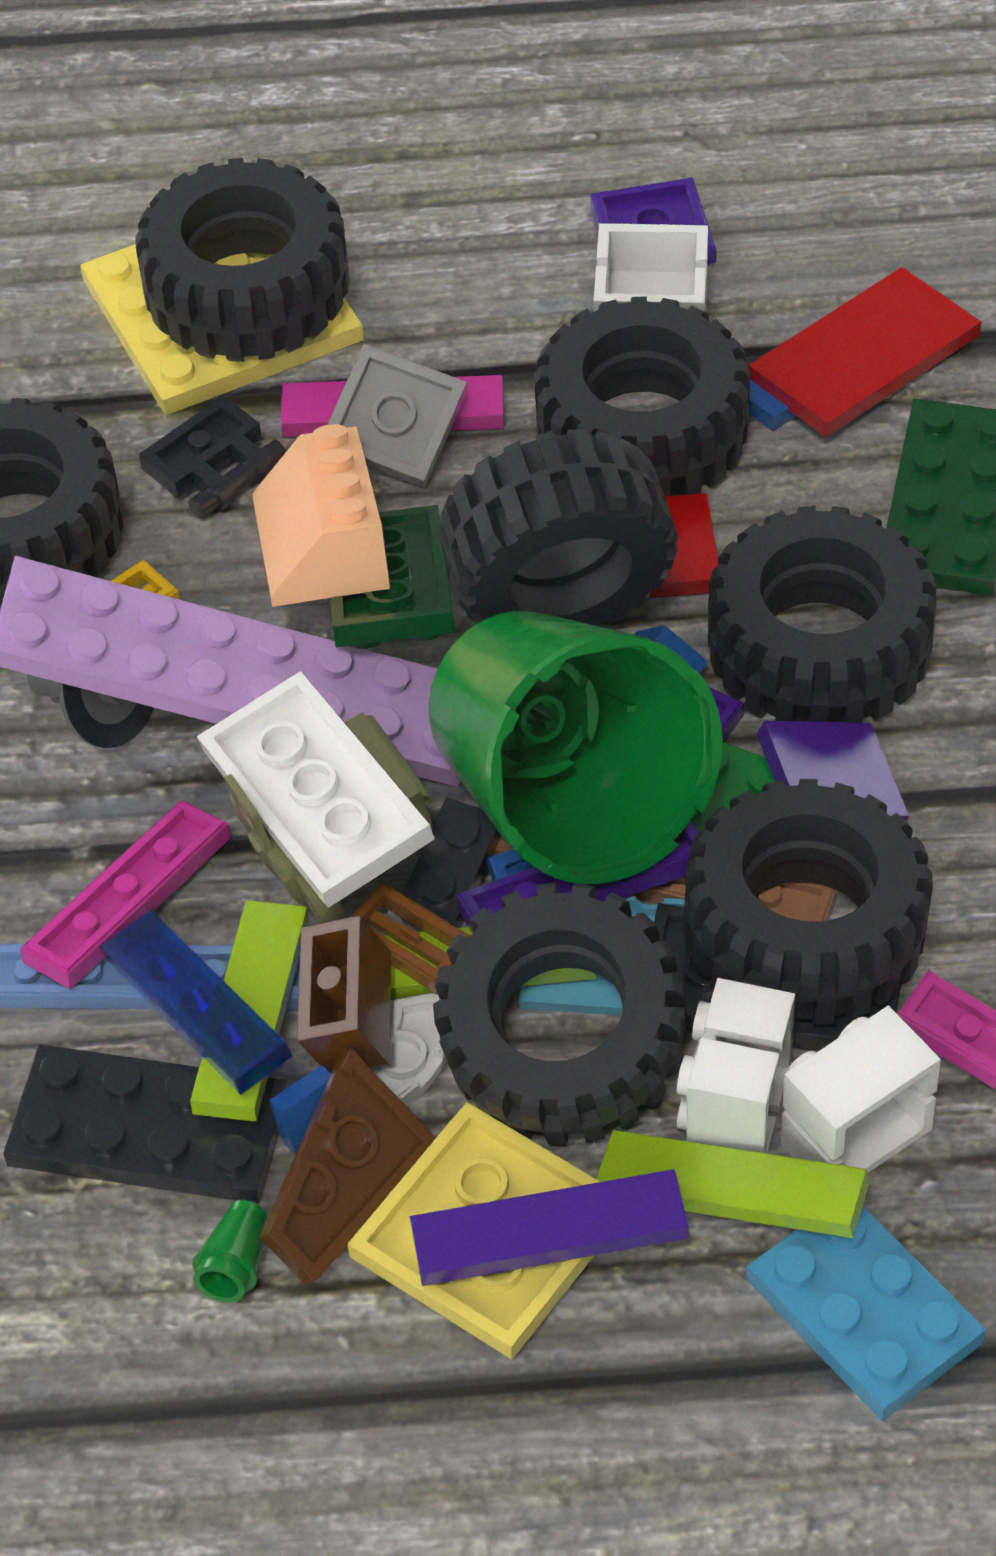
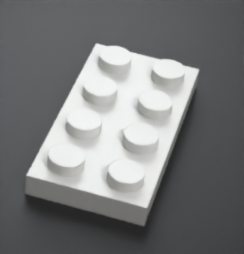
(316, 789)

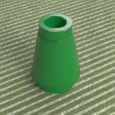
(231, 1253)

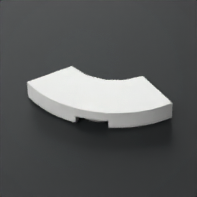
(414, 1048)

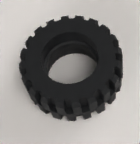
(251, 305)
(655, 351)
(69, 464)
(559, 530)
(828, 561)
(821, 839)
(544, 936)

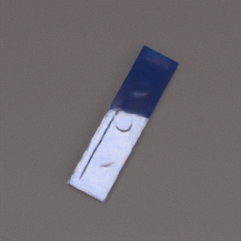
(196, 1002)

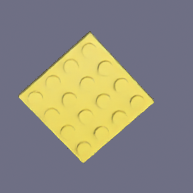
(180, 375)

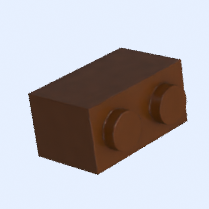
(344, 992)

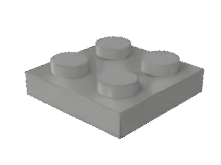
(399, 412)

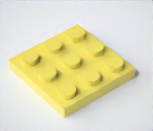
(464, 1166)

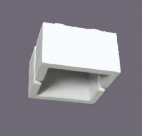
(652, 263)
(736, 1066)
(860, 1094)

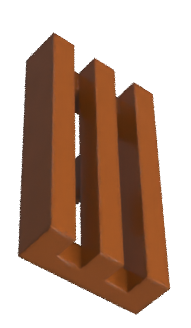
(418, 916)

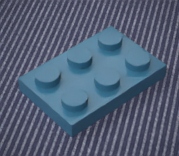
(867, 1311)

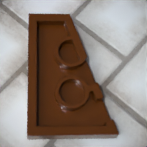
(343, 1169)

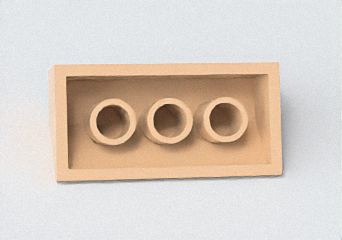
(320, 520)

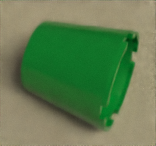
(577, 741)

